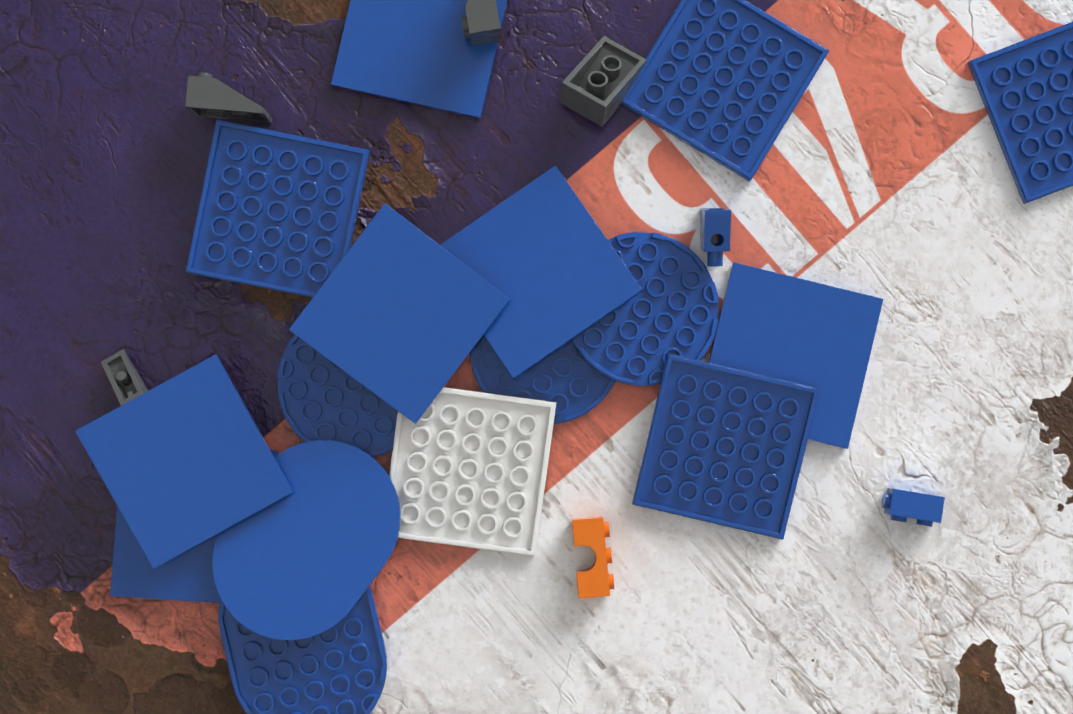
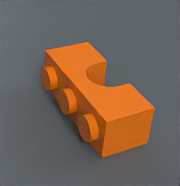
(594, 580)

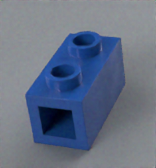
(914, 505)

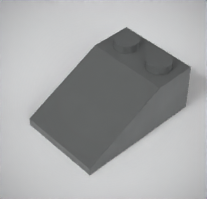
(481, 22)
(601, 81)
(214, 99)

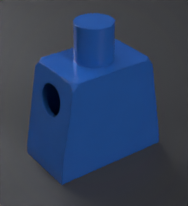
(714, 222)

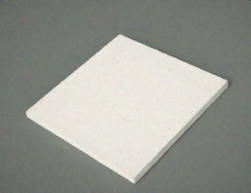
(474, 470)

